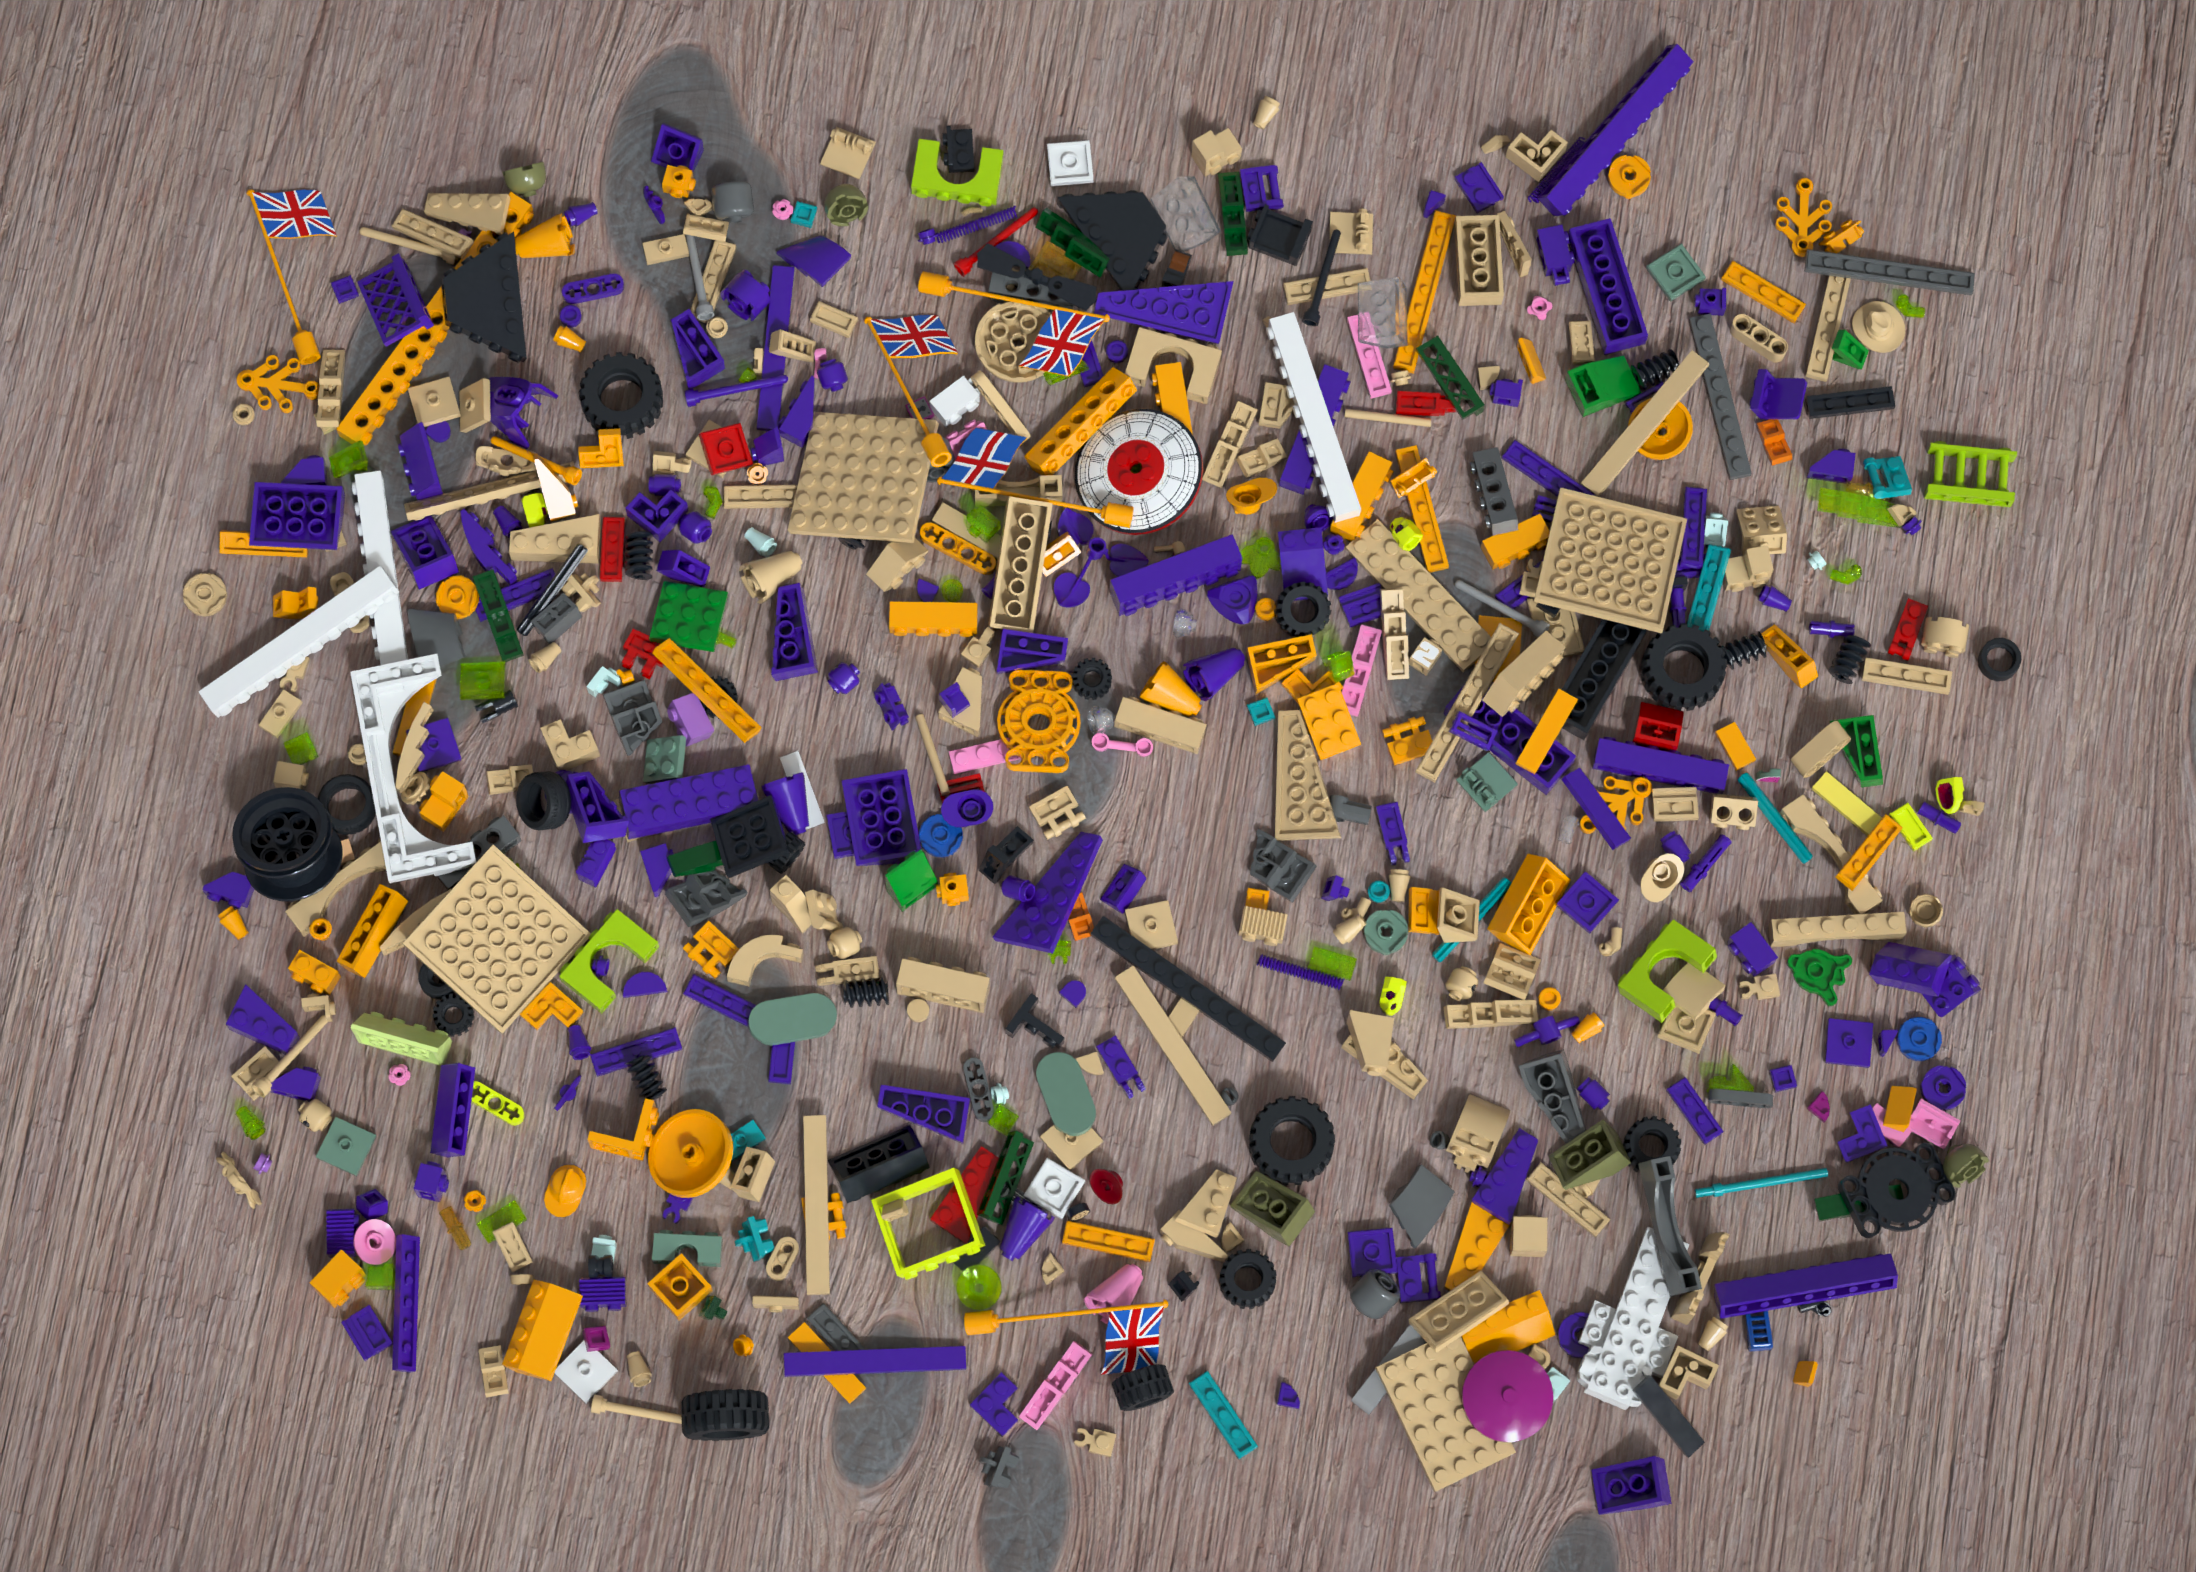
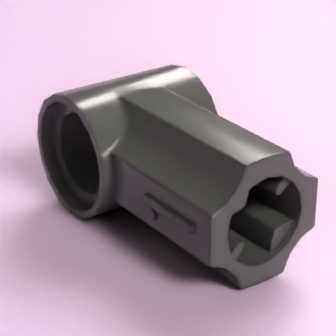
(1349, 810)

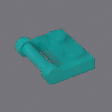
(1894, 476)

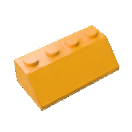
(1529, 903)
(1511, 1328)
(542, 1330)

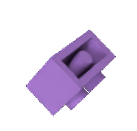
(690, 719)

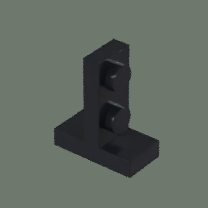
(1000, 857)
(1033, 1025)

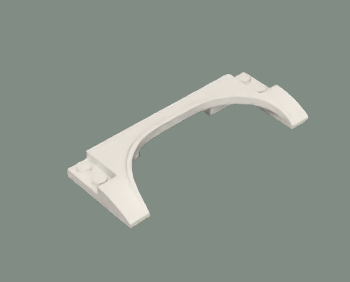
(379, 698)

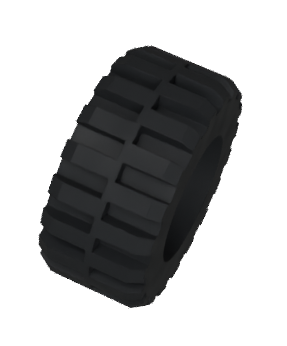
(617, 369)
(1687, 640)
(1297, 1111)
(725, 1415)

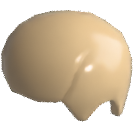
(1926, 910)

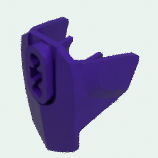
(506, 402)

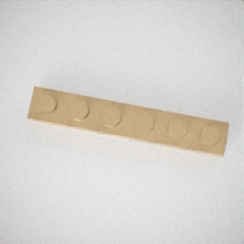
(1827, 328)

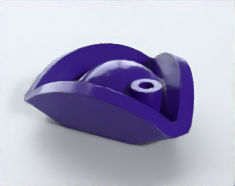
(1235, 599)

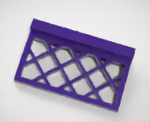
(412, 297)

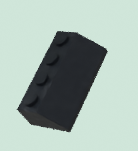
(879, 1164)

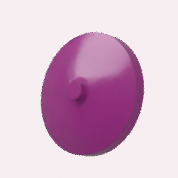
(1507, 1396)

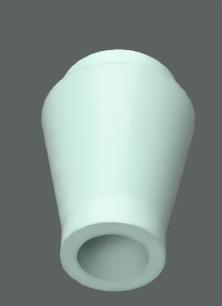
(761, 542)

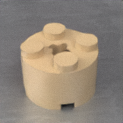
(1945, 636)

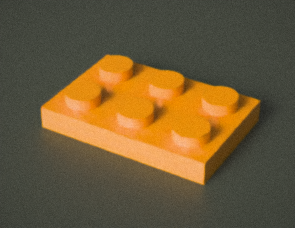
(1328, 721)

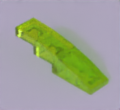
(1856, 506)

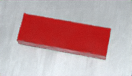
(612, 549)

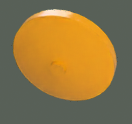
(690, 1153)

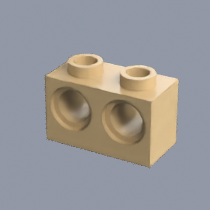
(1734, 804)

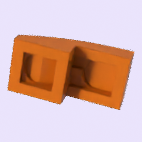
(1774, 441)
(1080, 919)

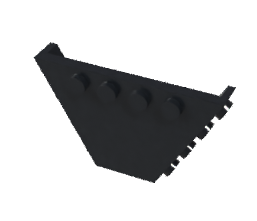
(1122, 228)
(486, 300)

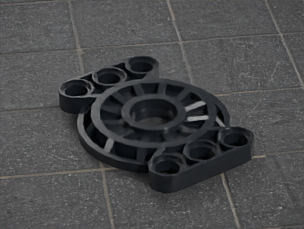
(1878, 1203)

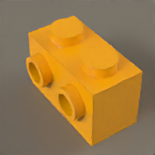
(313, 972)

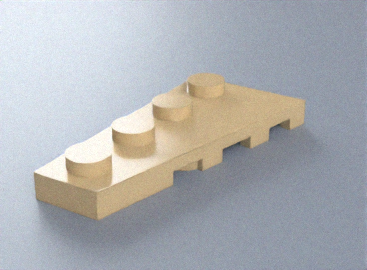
(476, 210)

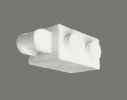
(955, 401)

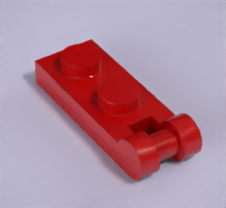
(1908, 628)

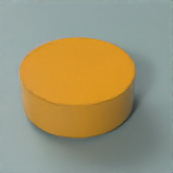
(1265, 609)
(1549, 998)

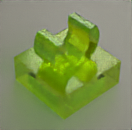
(1062, 949)
(1003, 1120)

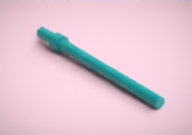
(1718, 1189)

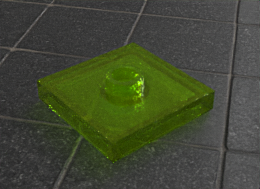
(482, 680)

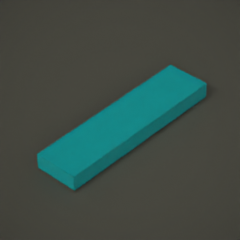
(1708, 587)
(1223, 1415)

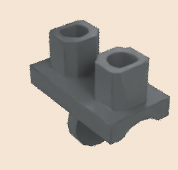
(995, 1464)

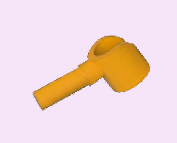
(626, 677)

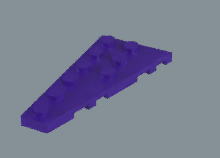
(1183, 310)
(1041, 920)

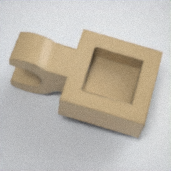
(667, 463)
(977, 650)

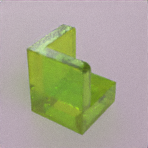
(300, 749)
(381, 1278)

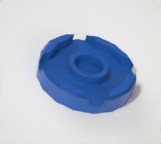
(939, 837)
(1919, 1039)

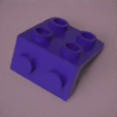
(1777, 396)
(1955, 989)

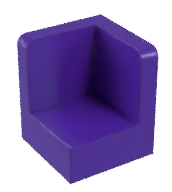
(953, 700)

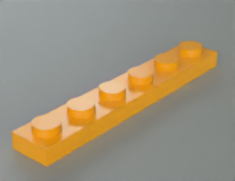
(1423, 515)
(707, 690)

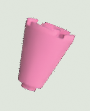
(1115, 1290)

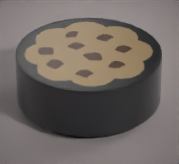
(1078, 1211)

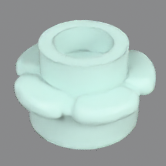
(1816, 560)
(999, 1094)

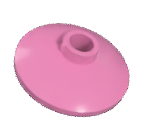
(383, 1238)

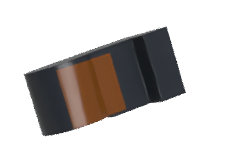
(1177, 269)

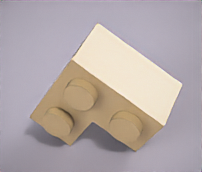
(1215, 151)
(1534, 158)
(895, 561)
(1748, 570)
(569, 751)
(1686, 1367)

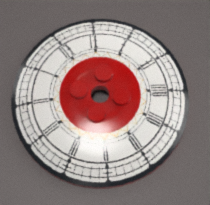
(1168, 474)

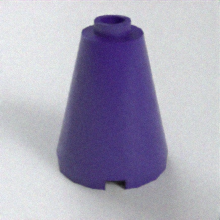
(1213, 671)
(790, 801)
(1023, 1228)

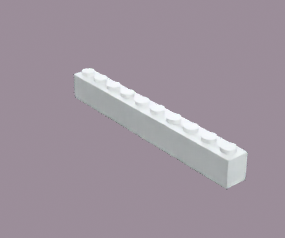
(1314, 417)
(379, 552)
(298, 642)

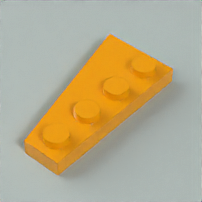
(1475, 1246)

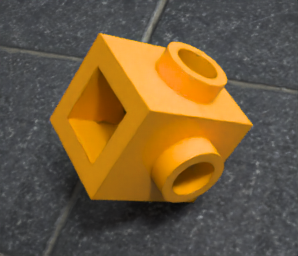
(678, 181)
(955, 882)

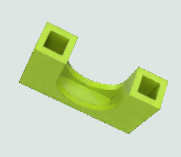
(981, 189)
(616, 931)
(1672, 942)

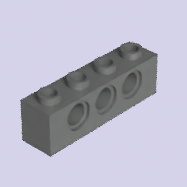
(1000, 282)
(1490, 462)
(507, 840)

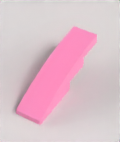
(1362, 659)
(1055, 1385)

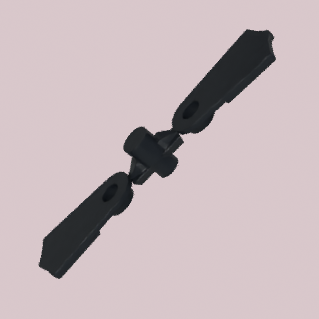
(1072, 291)

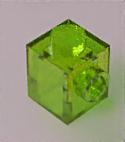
(982, 524)

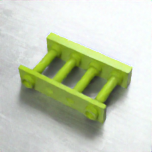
(1959, 492)

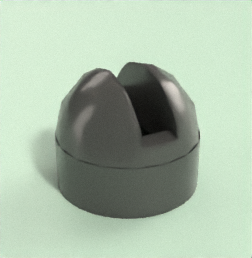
(1226, 1098)
(1439, 1140)

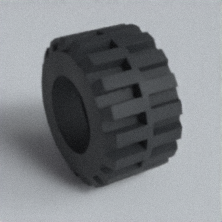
(1320, 603)
(1651, 1127)
(1252, 1260)
(1142, 1387)

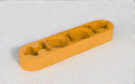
(960, 545)

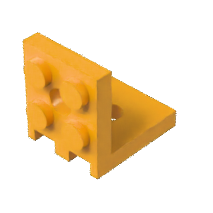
(631, 1149)

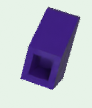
(230, 888)

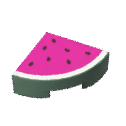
(1772, 776)

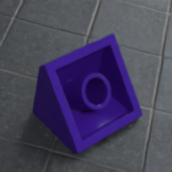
(677, 148)

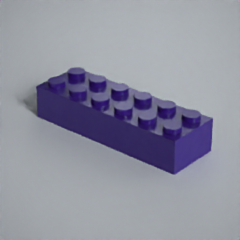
(1607, 286)
(1176, 575)
(1510, 740)
(686, 801)

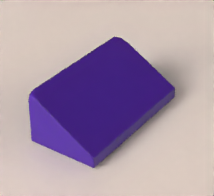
(1123, 888)

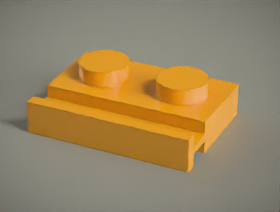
(1423, 910)

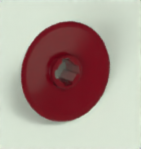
(1107, 1185)

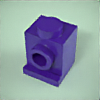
(1714, 307)
(1506, 392)

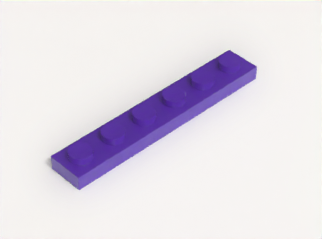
(406, 1303)

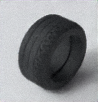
(349, 782)
(529, 801)

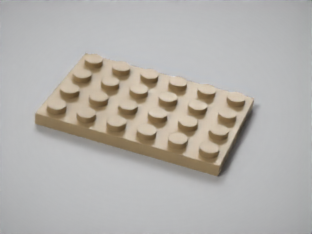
(1428, 1401)

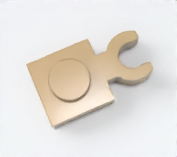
(1530, 580)
(293, 673)
(1763, 986)
(1100, 1442)

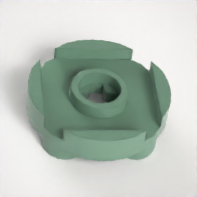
(1385, 919)

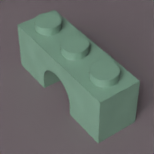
(667, 1246)

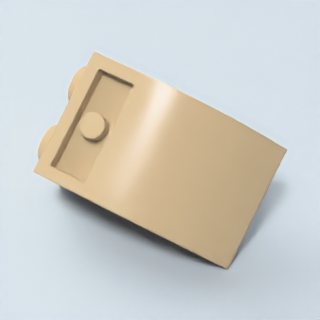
(1477, 1133)

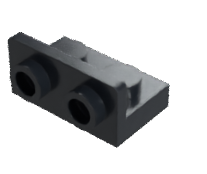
(960, 150)

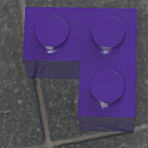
(657, 518)

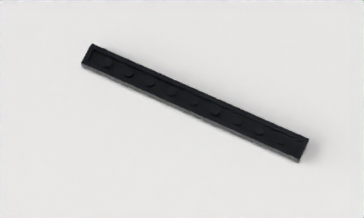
(1187, 988)

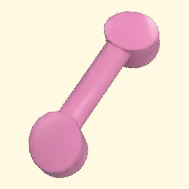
(1101, 743)

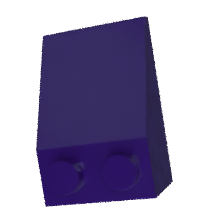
(425, 551)
(1302, 558)
(1631, 1486)

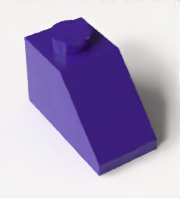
(768, 448)
(1834, 467)
(308, 471)
(683, 568)
(657, 866)
(297, 1084)

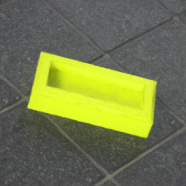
(1913, 829)

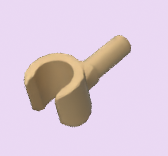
(1176, 547)

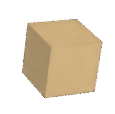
(1528, 1236)

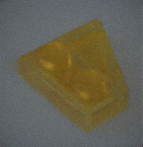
(1054, 263)

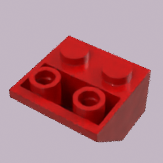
(1658, 727)

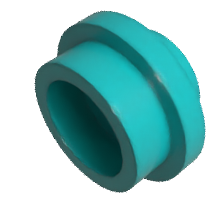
(1378, 891)

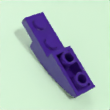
(480, 543)

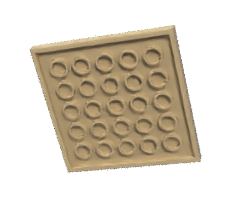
(862, 478)
(1610, 560)
(497, 939)

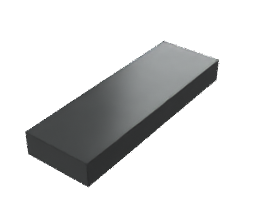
(833, 1330)

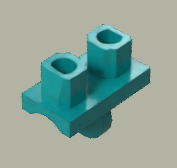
(751, 1239)

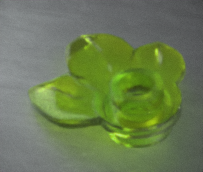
(1260, 560)

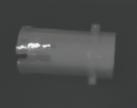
(1568, 829)

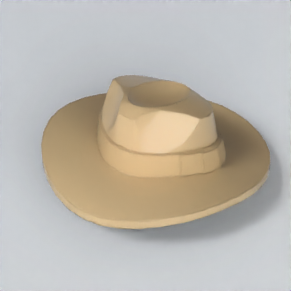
(1879, 326)

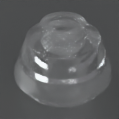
(1184, 623)
(1100, 719)

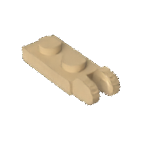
(849, 970)

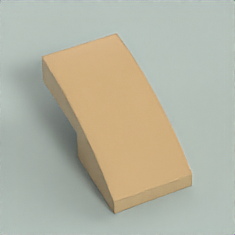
(1261, 458)
(507, 780)
(493, 1371)

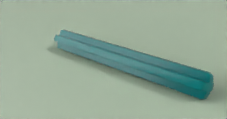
(1775, 818)
(1484, 906)

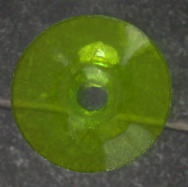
(978, 1275)

